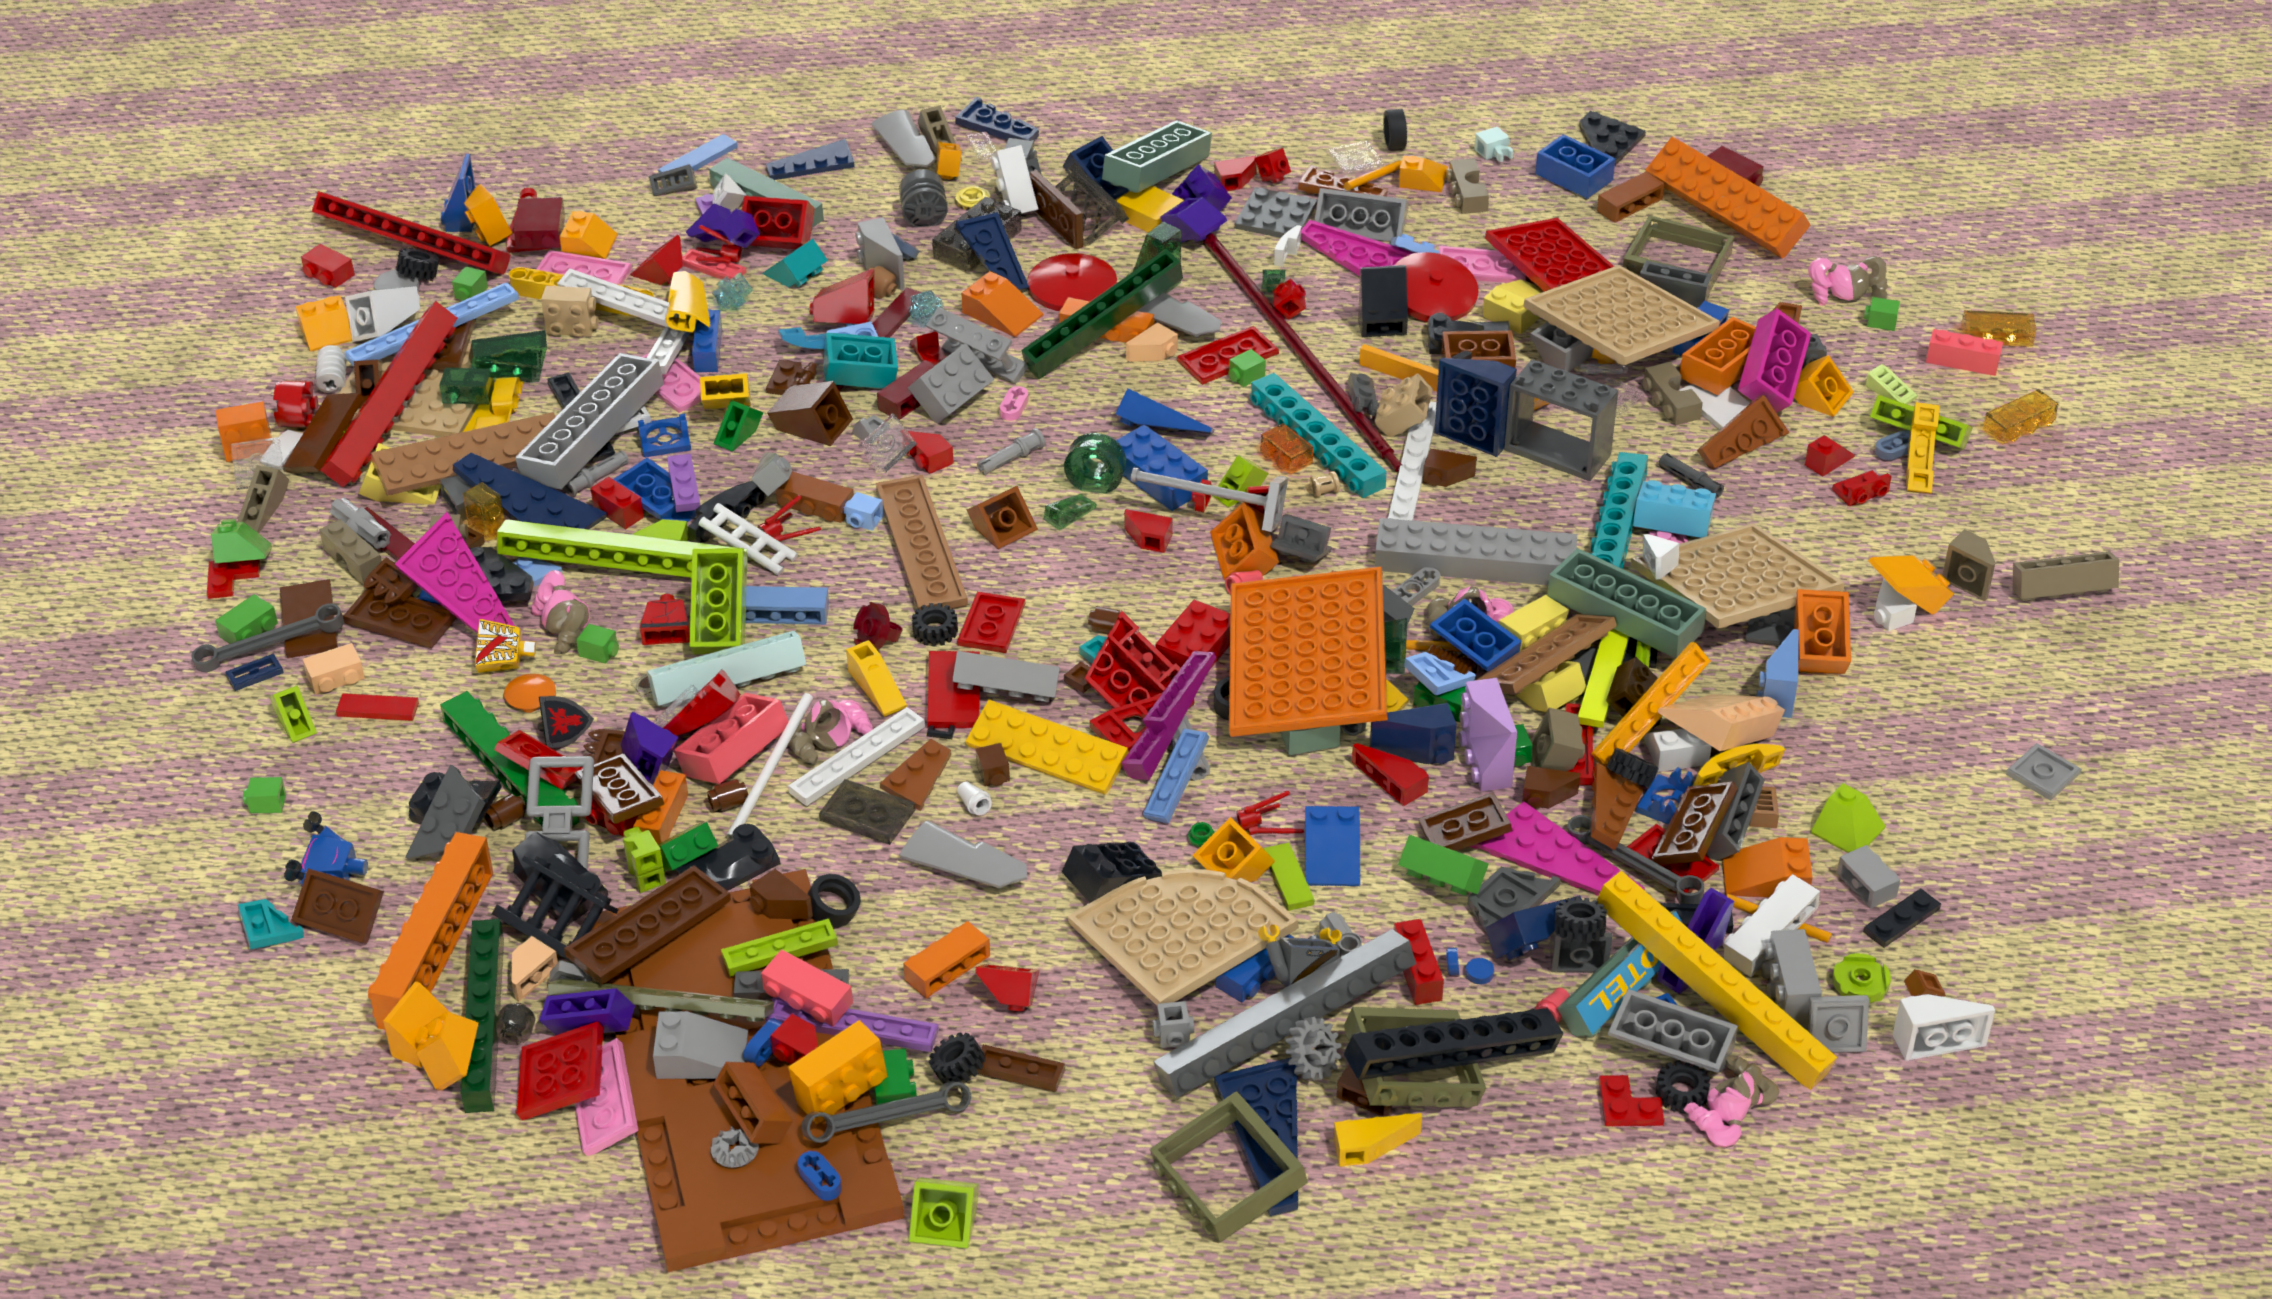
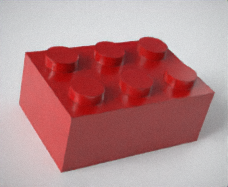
(780, 221)
(1196, 629)

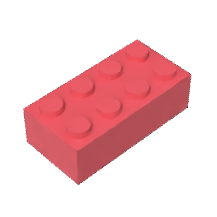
(732, 738)

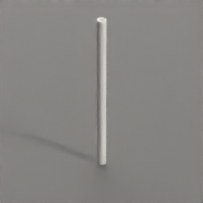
(771, 763)

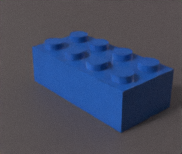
(1156, 455)

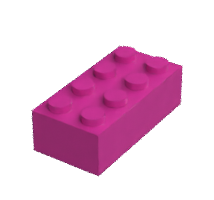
(1775, 360)

